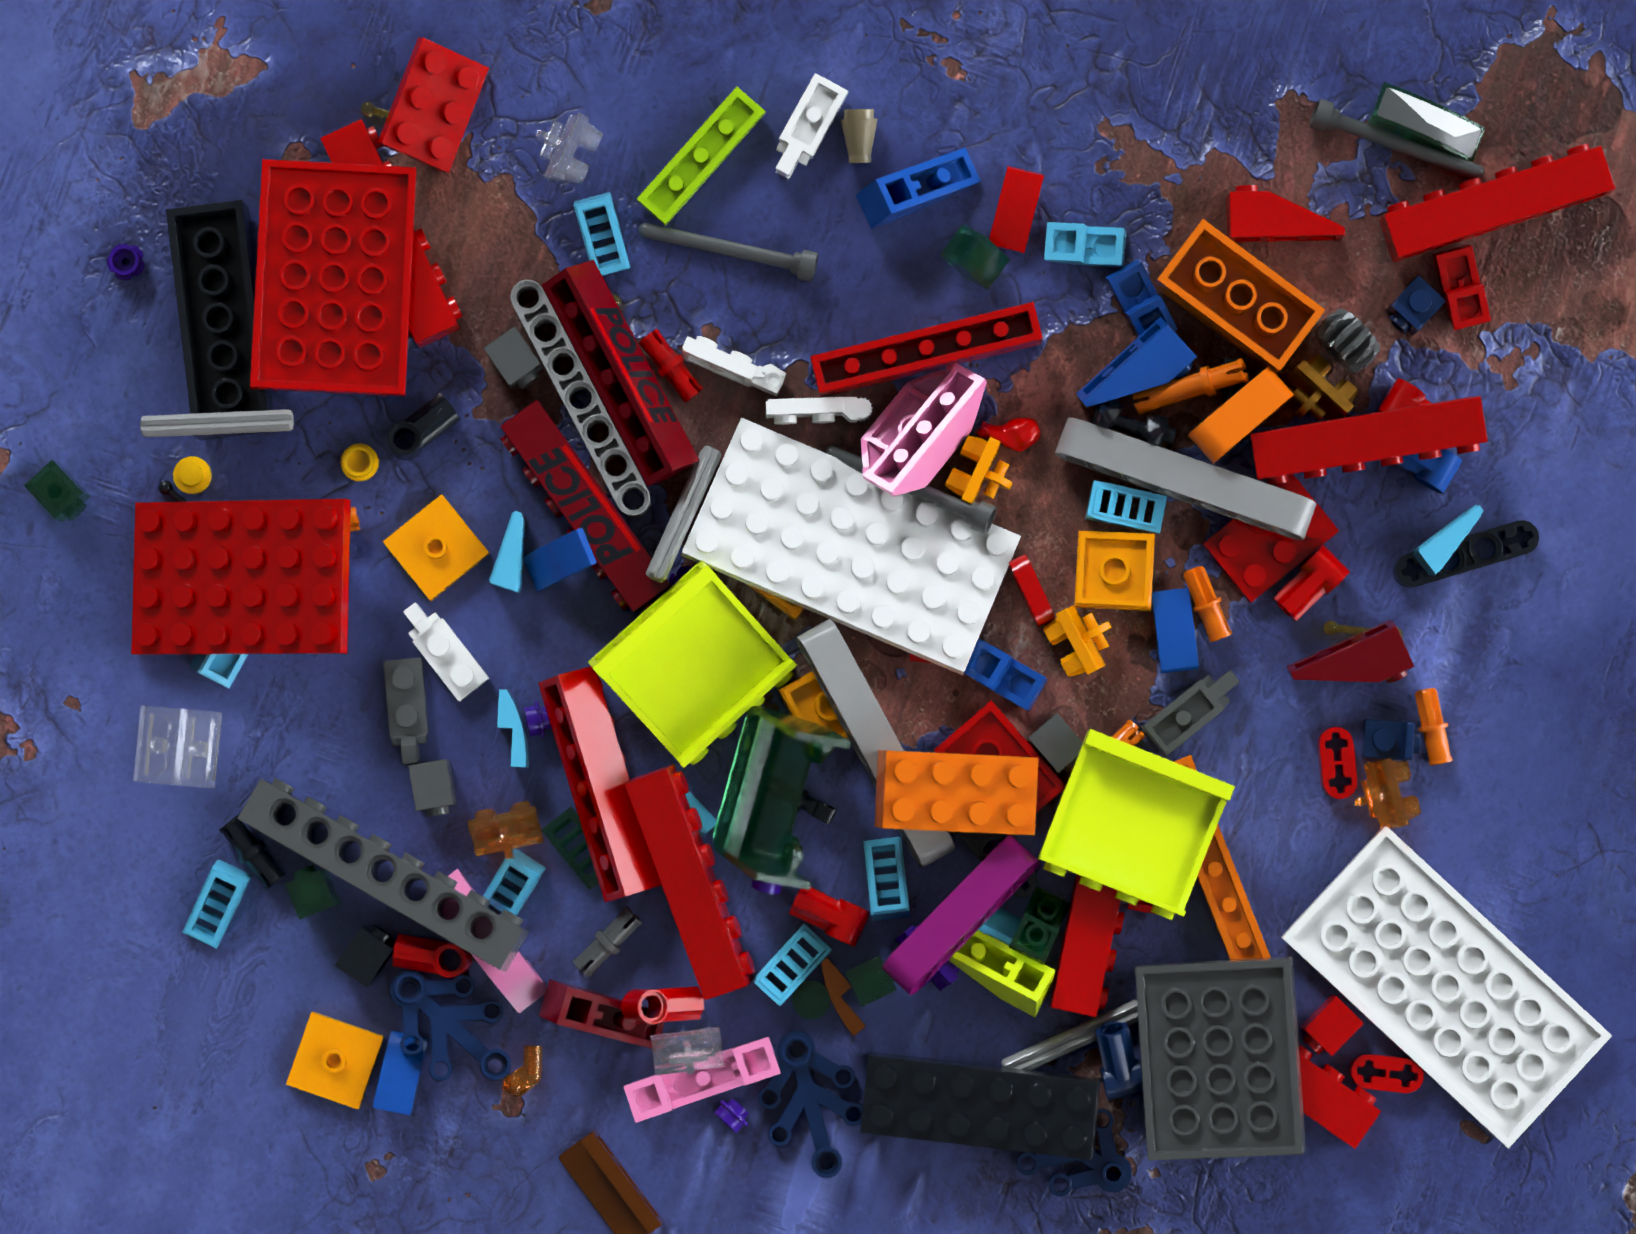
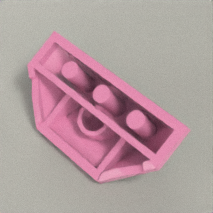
(921, 429)

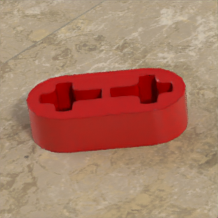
(1031, 590)
(1346, 761)
(1385, 1082)

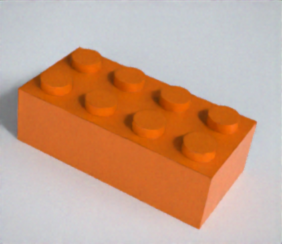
(1239, 297)
(956, 792)

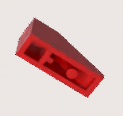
(1270, 218)

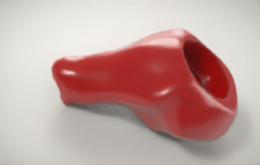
(1015, 434)

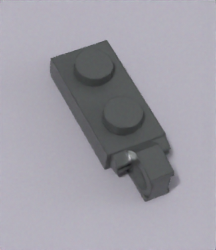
(406, 706)
(1189, 712)

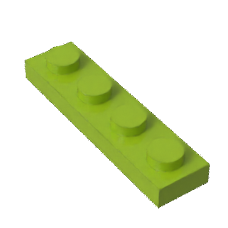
(701, 156)

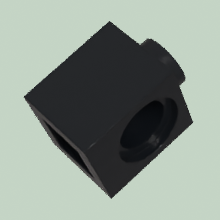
(366, 955)

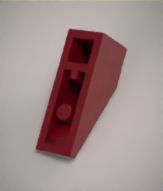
(1366, 657)
(594, 1014)

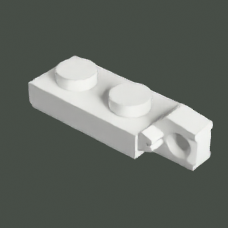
(809, 124)
(733, 366)
(445, 653)

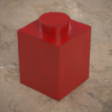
(1330, 1026)

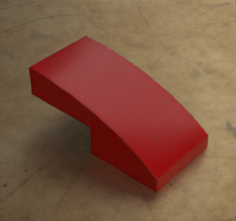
(1016, 209)
(1461, 287)

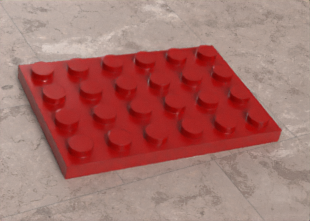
(333, 278)
(241, 577)

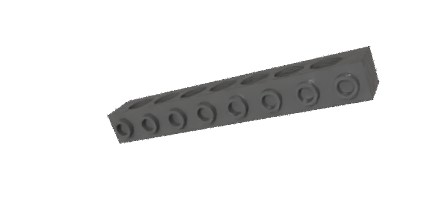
(263, 814)

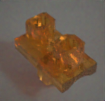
(1384, 795)
(506, 830)

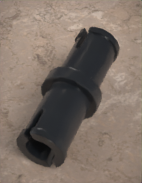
(252, 852)

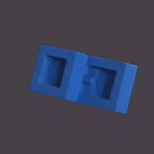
(1138, 297)
(559, 559)
(1174, 630)
(1004, 675)
(399, 1075)

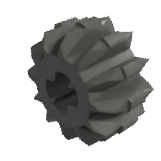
(1347, 340)

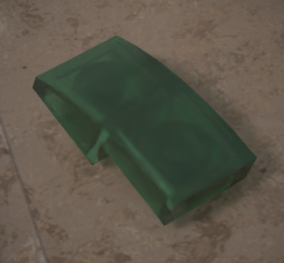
(1039, 925)

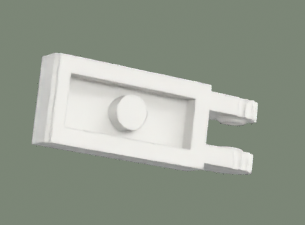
(820, 409)

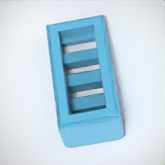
(594, 202)
(1095, 499)
(1440, 547)
(509, 562)
(524, 865)
(230, 875)
(887, 911)
(768, 987)

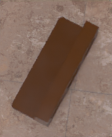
(609, 1186)

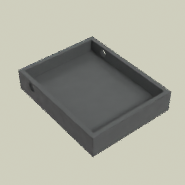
(1220, 1059)

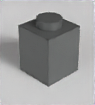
(514, 359)
(1056, 744)
(433, 787)

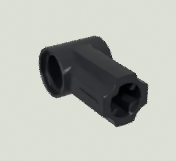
(425, 424)

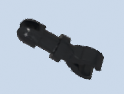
(817, 808)

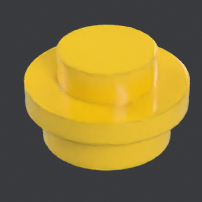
(359, 462)
(192, 475)

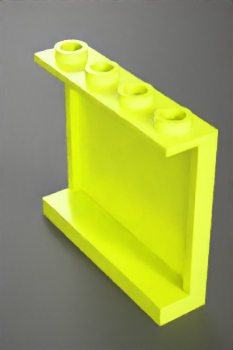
(693, 664)
(1134, 824)

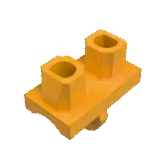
(983, 453)
(1071, 626)

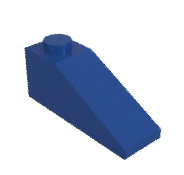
(916, 187)
(1146, 363)

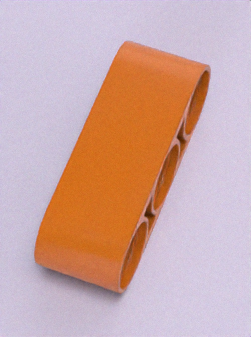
(1241, 414)

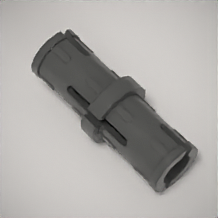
(607, 941)

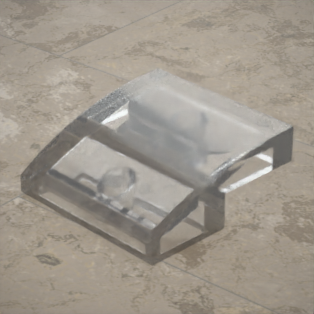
(177, 746)

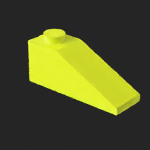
(1005, 972)

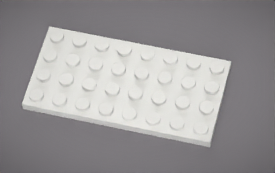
(849, 549)
(1446, 986)

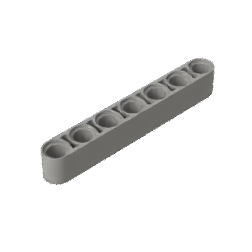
(578, 380)
(1185, 478)
(862, 721)

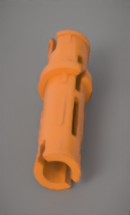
(1191, 386)

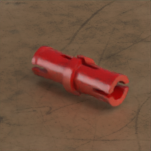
(670, 365)

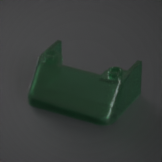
(766, 794)

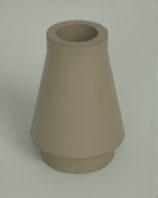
(859, 134)

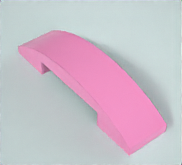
(521, 982)
(669, 1091)

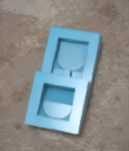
(1085, 245)
(510, 718)

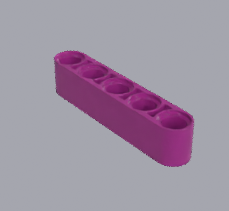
(960, 915)

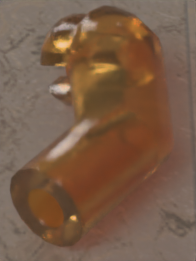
(527, 1075)

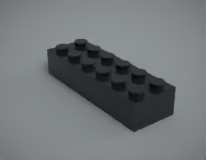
(216, 306)
(981, 1105)

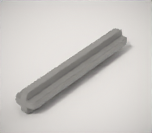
(217, 423)
(683, 514)
(1070, 1039)

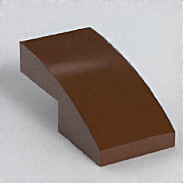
(836, 987)

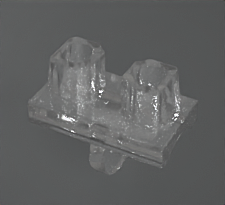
(576, 133)
(687, 1051)

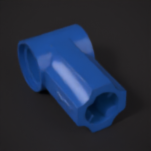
(1433, 472)

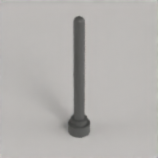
(1328, 117)
(800, 264)
(977, 514)

